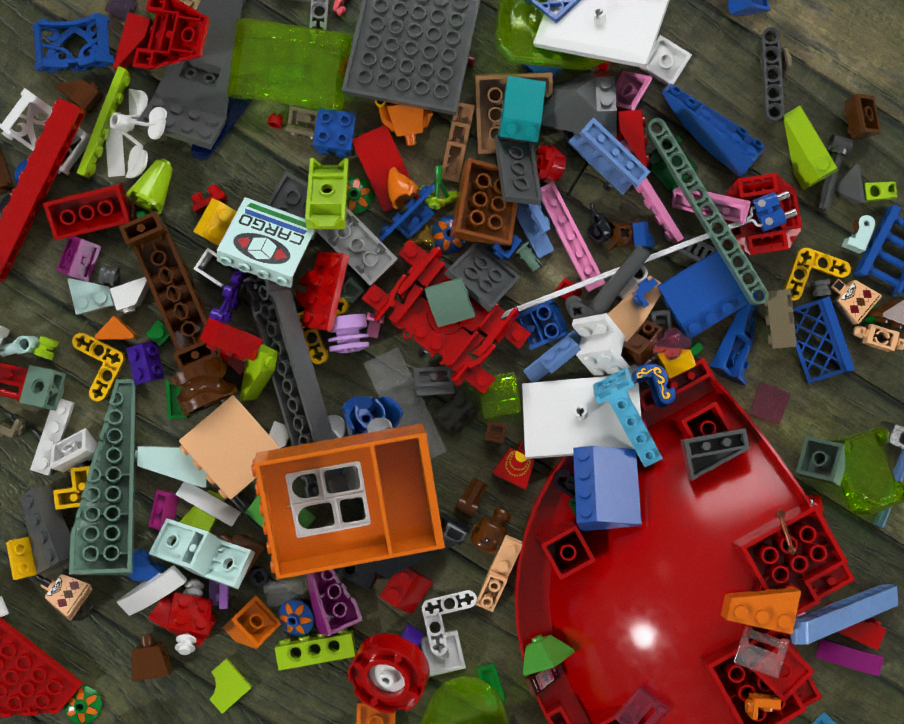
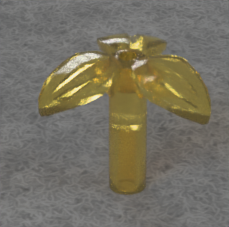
(424, 236)

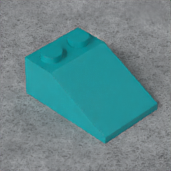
(522, 109)

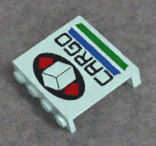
(265, 242)

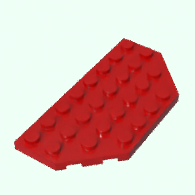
(30, 677)

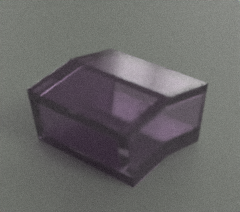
(121, 7)

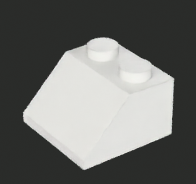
(72, 451)

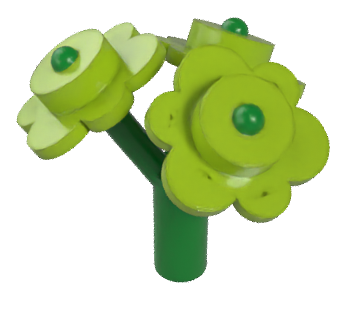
(432, 199)

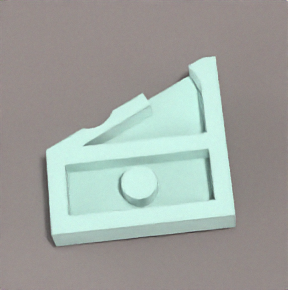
(89, 296)

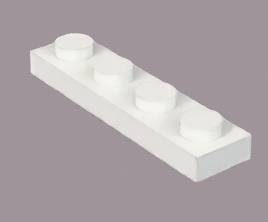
(52, 434)

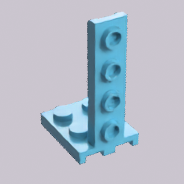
(614, 390)

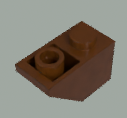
(890, 312)
(641, 344)

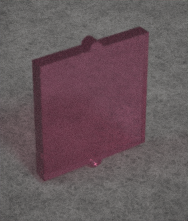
(769, 403)

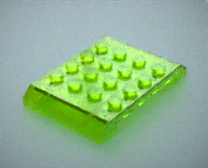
(289, 64)

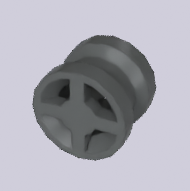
(109, 275)
(821, 288)

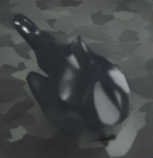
(599, 230)

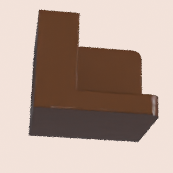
(495, 432)

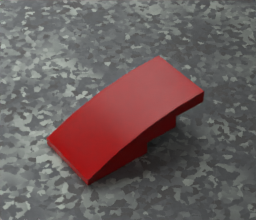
(377, 157)

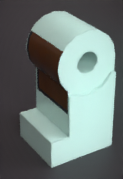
(861, 235)

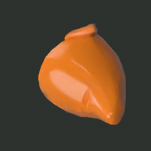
(400, 188)

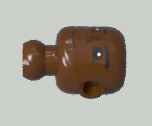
(490, 531)

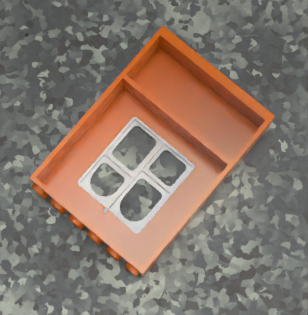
(395, 494)

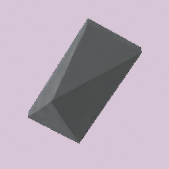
(851, 186)

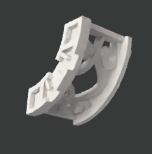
(35, 107)

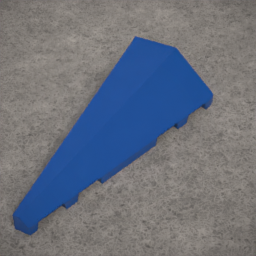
(734, 349)

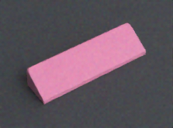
(729, 207)

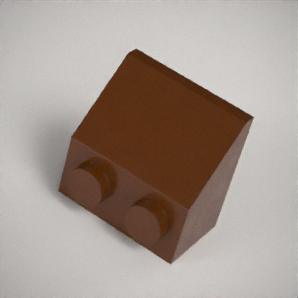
(862, 116)

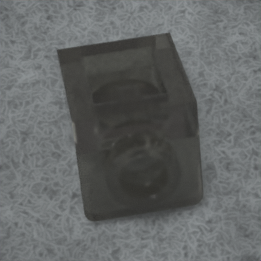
(896, 434)

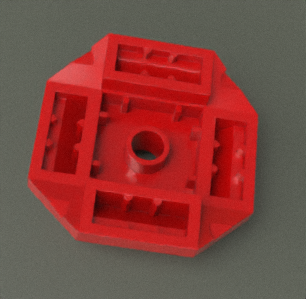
(749, 236)

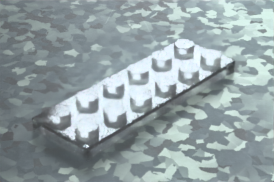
(393, 379)

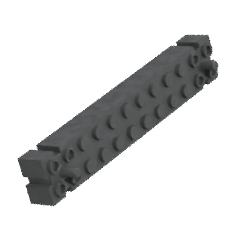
(294, 373)

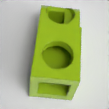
(879, 191)

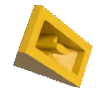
(678, 365)

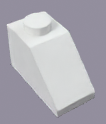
(130, 295)

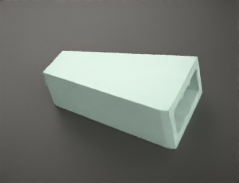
(172, 463)

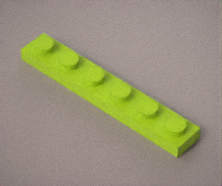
(101, 130)

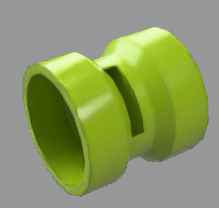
(46, 347)

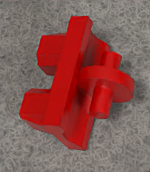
(200, 204)

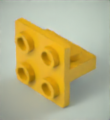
(21, 558)

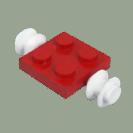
(189, 616)

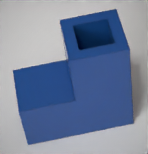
(642, 235)

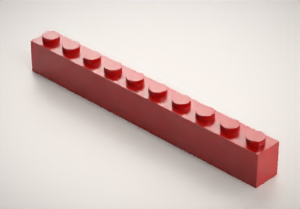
(37, 179)

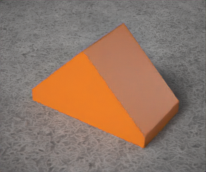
(116, 330)

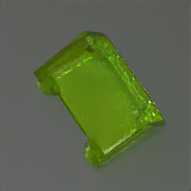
(867, 476)

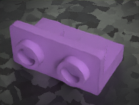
(219, 594)

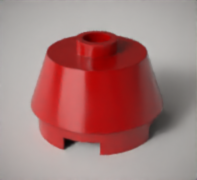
(550, 163)

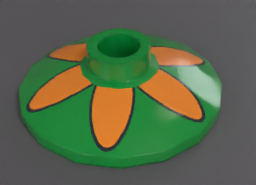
(364, 197)
(91, 705)

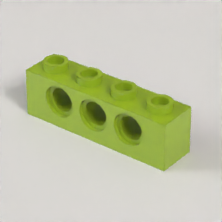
(288, 660)

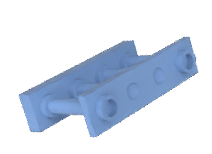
(608, 156)

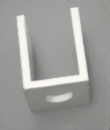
(202, 264)

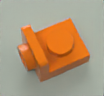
(762, 701)

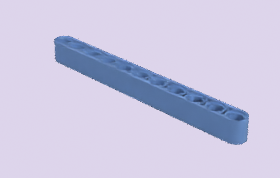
(843, 613)

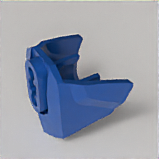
(368, 408)

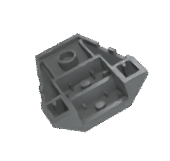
(581, 99)

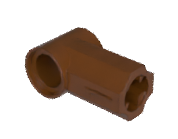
(469, 501)

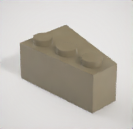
(780, 319)

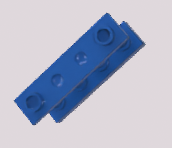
(874, 251)

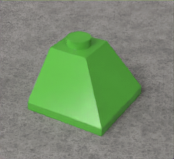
(544, 654)

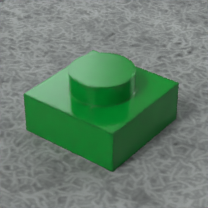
(159, 333)

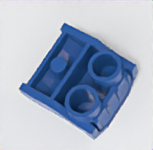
(544, 323)

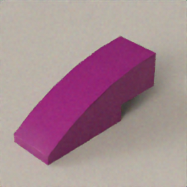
(849, 657)

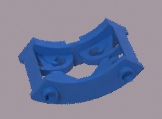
(99, 53)

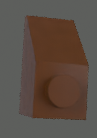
(81, 93)

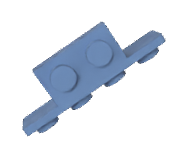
(535, 227)
(554, 357)

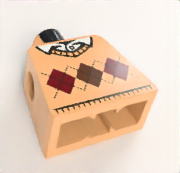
(854, 300)
(66, 594)

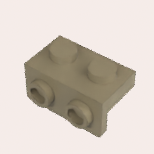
(301, 121)

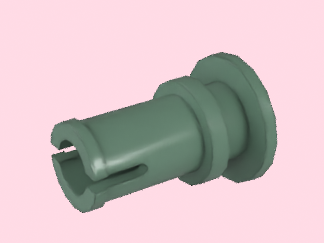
(527, 255)

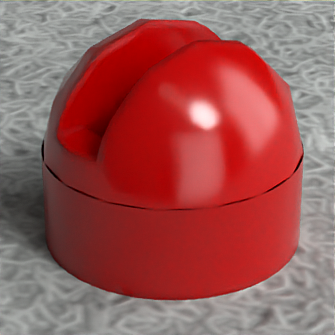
(275, 121)

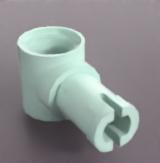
(19, 346)

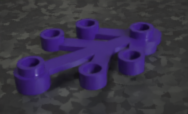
(231, 301)

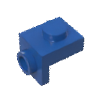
(644, 286)

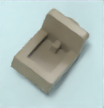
(12, 431)

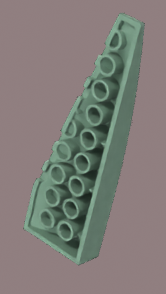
(106, 515)

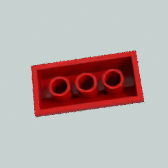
(88, 211)

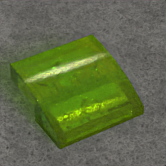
(501, 397)

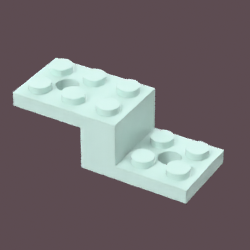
(202, 553)

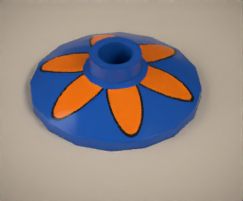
(446, 243)
(301, 613)

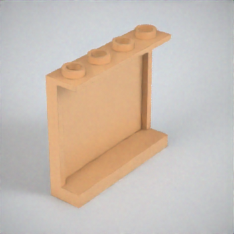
(226, 446)

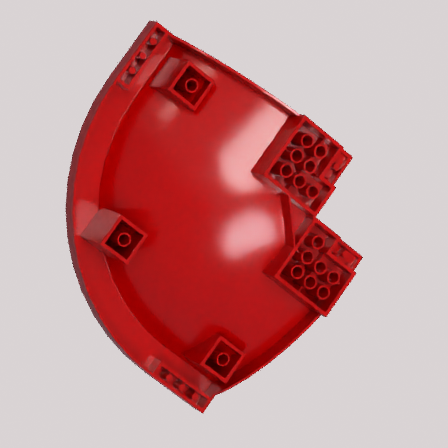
(651, 596)

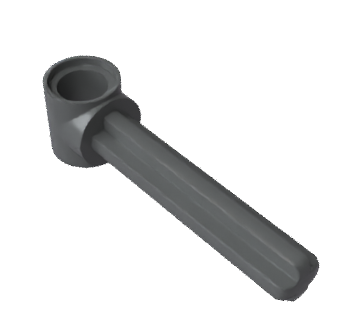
(838, 148)

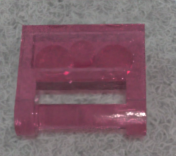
(638, 706)

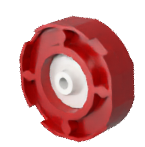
(389, 673)

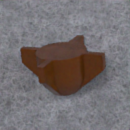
(622, 234)

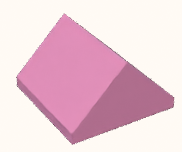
(630, 89)

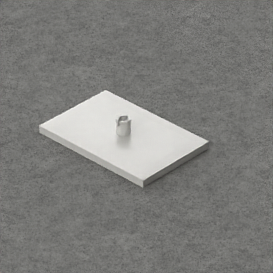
(605, 30)
(554, 419)

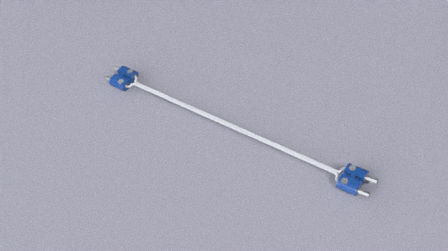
(765, 207)

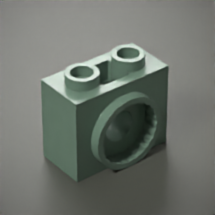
(43, 388)

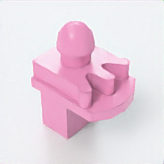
(373, 327)

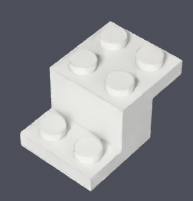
(600, 345)

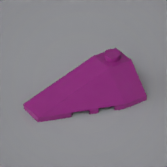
(331, 603)

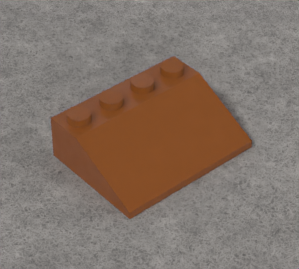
(479, 207)

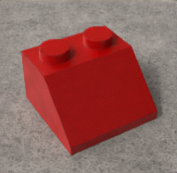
(406, 589)

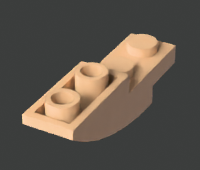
(498, 573)

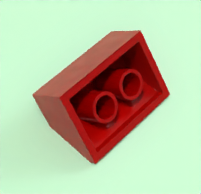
(161, 614)

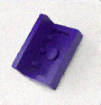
(145, 362)

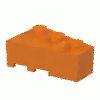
(764, 609)

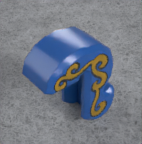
(657, 381)

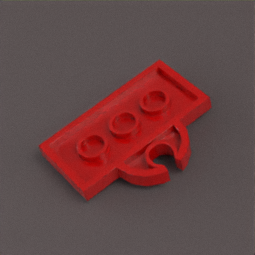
(323, 290)

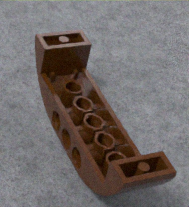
(171, 287)

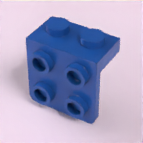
(334, 133)

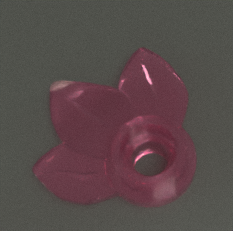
(672, 344)

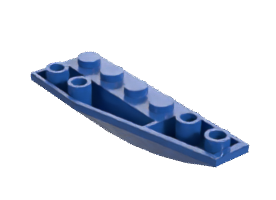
(715, 132)

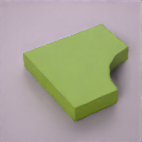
(229, 685)

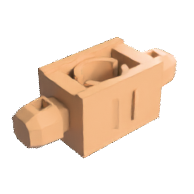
(867, 334)

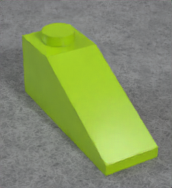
(258, 373)

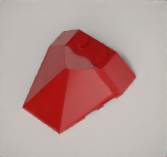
(175, 36)

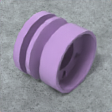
(348, 334)

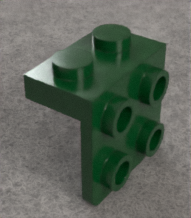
(660, 170)

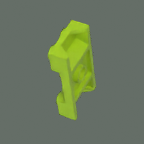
(322, 208)

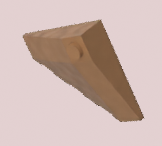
(489, 100)

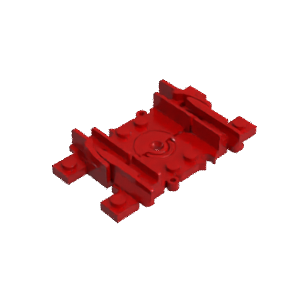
(449, 340)

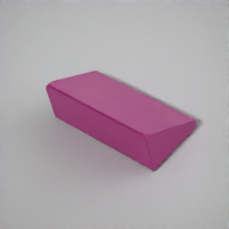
(163, 507)

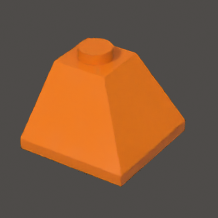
(252, 624)

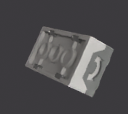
(365, 251)

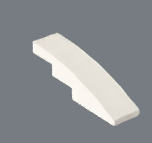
(152, 590)

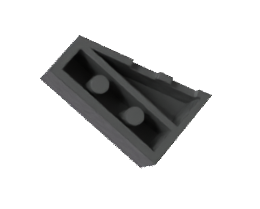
(711, 450)

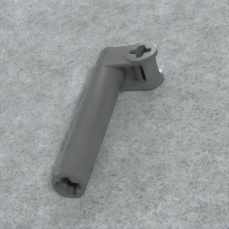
(579, 308)

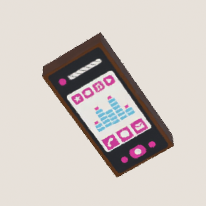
(541, 680)

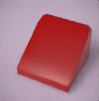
(566, 283)

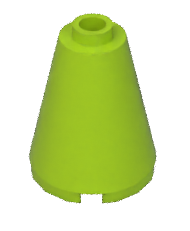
(152, 187)

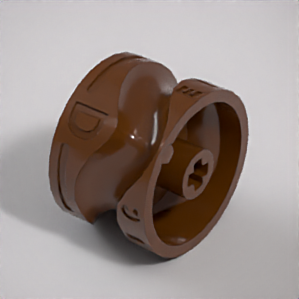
(203, 386)

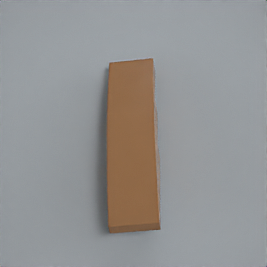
(457, 142)

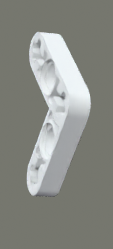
(436, 616)

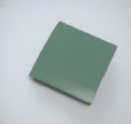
(449, 302)

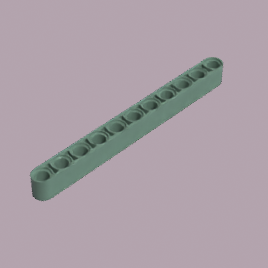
(706, 202)

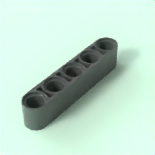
(775, 67)

